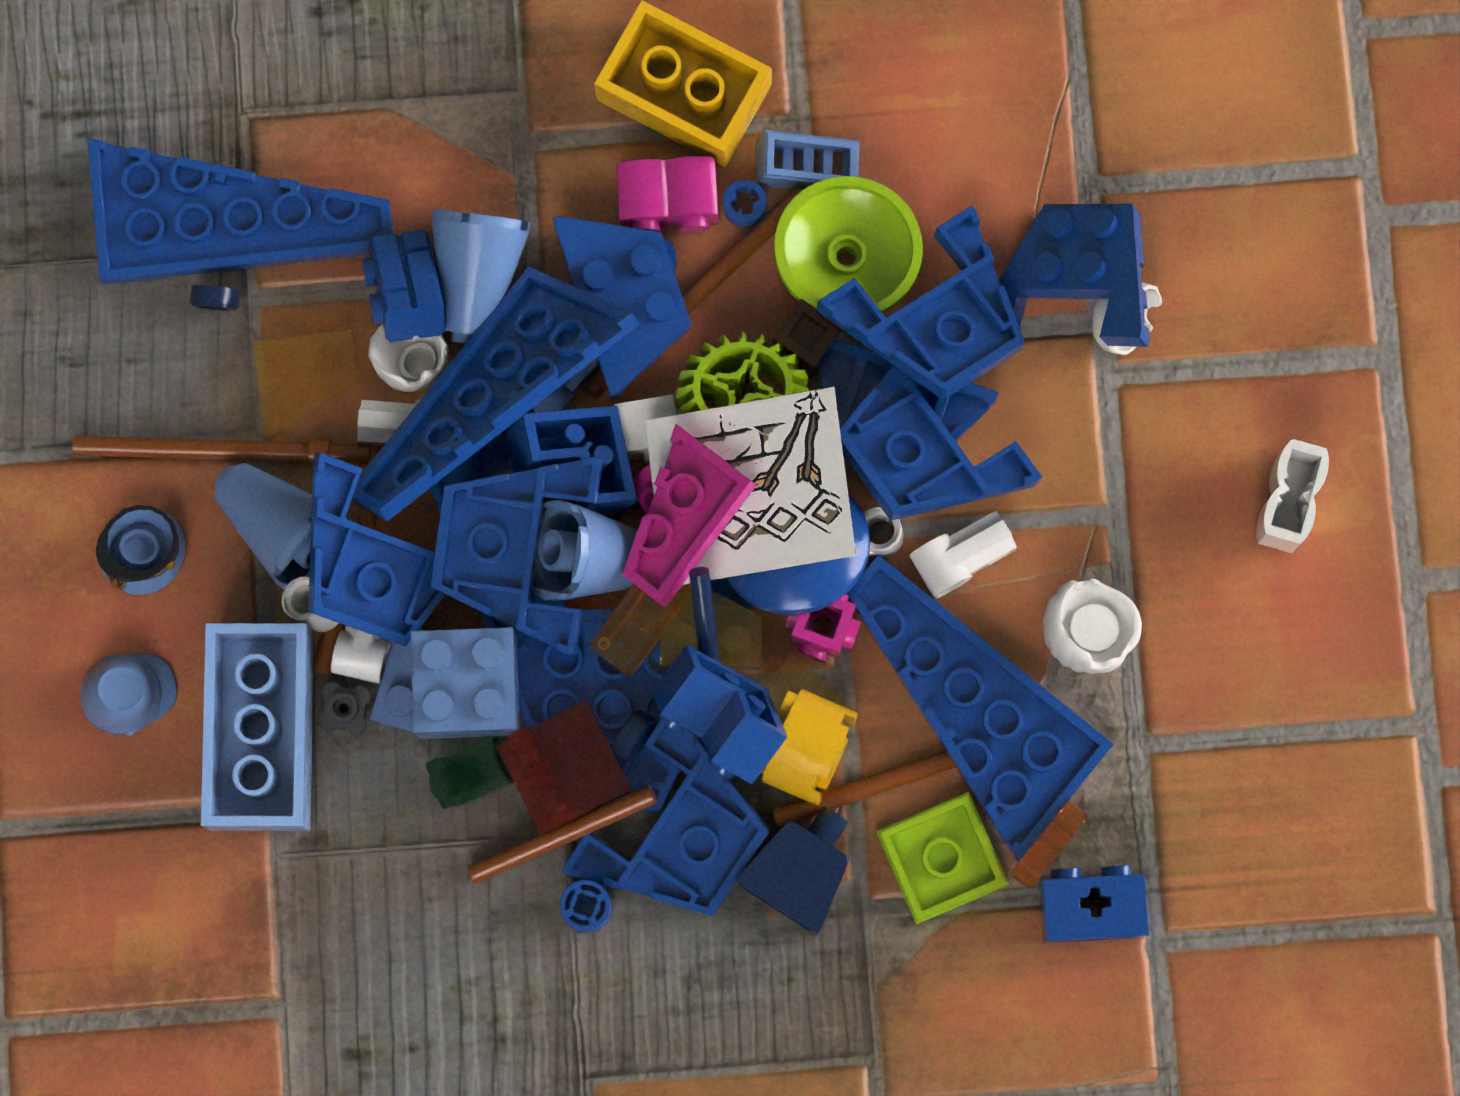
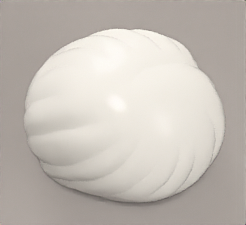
(1090, 626)

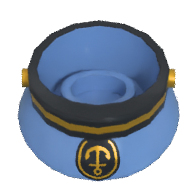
(141, 549)

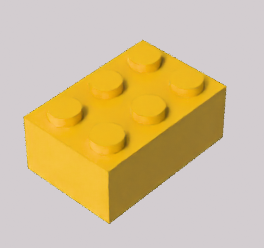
(683, 83)

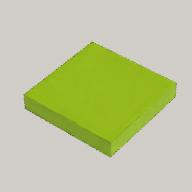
(942, 858)

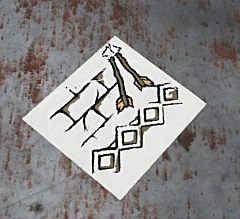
(801, 491)

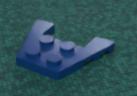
(1084, 255)
(947, 332)
(913, 459)
(492, 544)
(360, 572)
(696, 843)

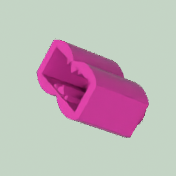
(668, 193)

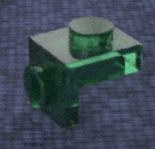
(468, 774)

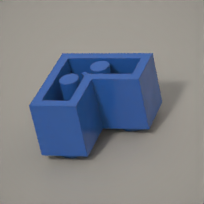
(573, 435)
(724, 709)

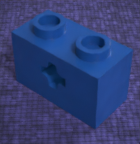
(1121, 918)

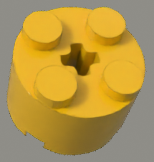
(812, 745)

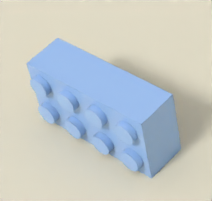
(257, 727)

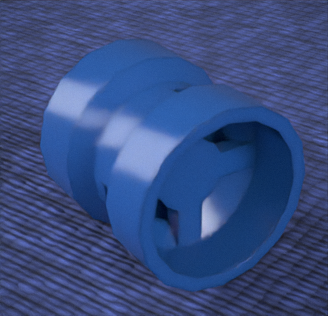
(591, 912)

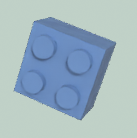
(465, 683)

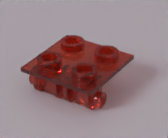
(563, 767)

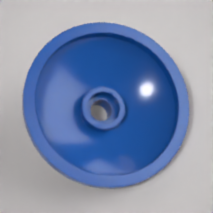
(811, 585)

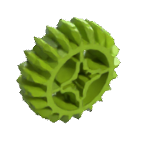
(709, 378)

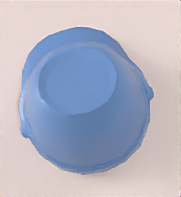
(128, 693)

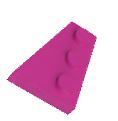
(687, 514)

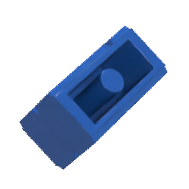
(406, 286)

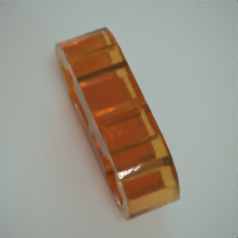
(1049, 844)

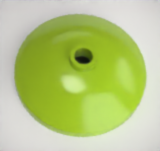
(854, 219)

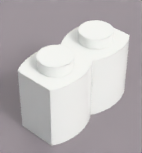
(1292, 486)

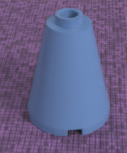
(474, 265)
(270, 519)
(580, 553)

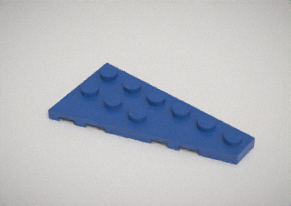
(201, 217)
(509, 365)
(1000, 726)

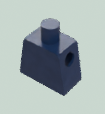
(800, 870)

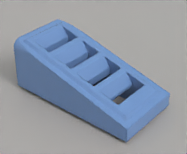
(787, 143)

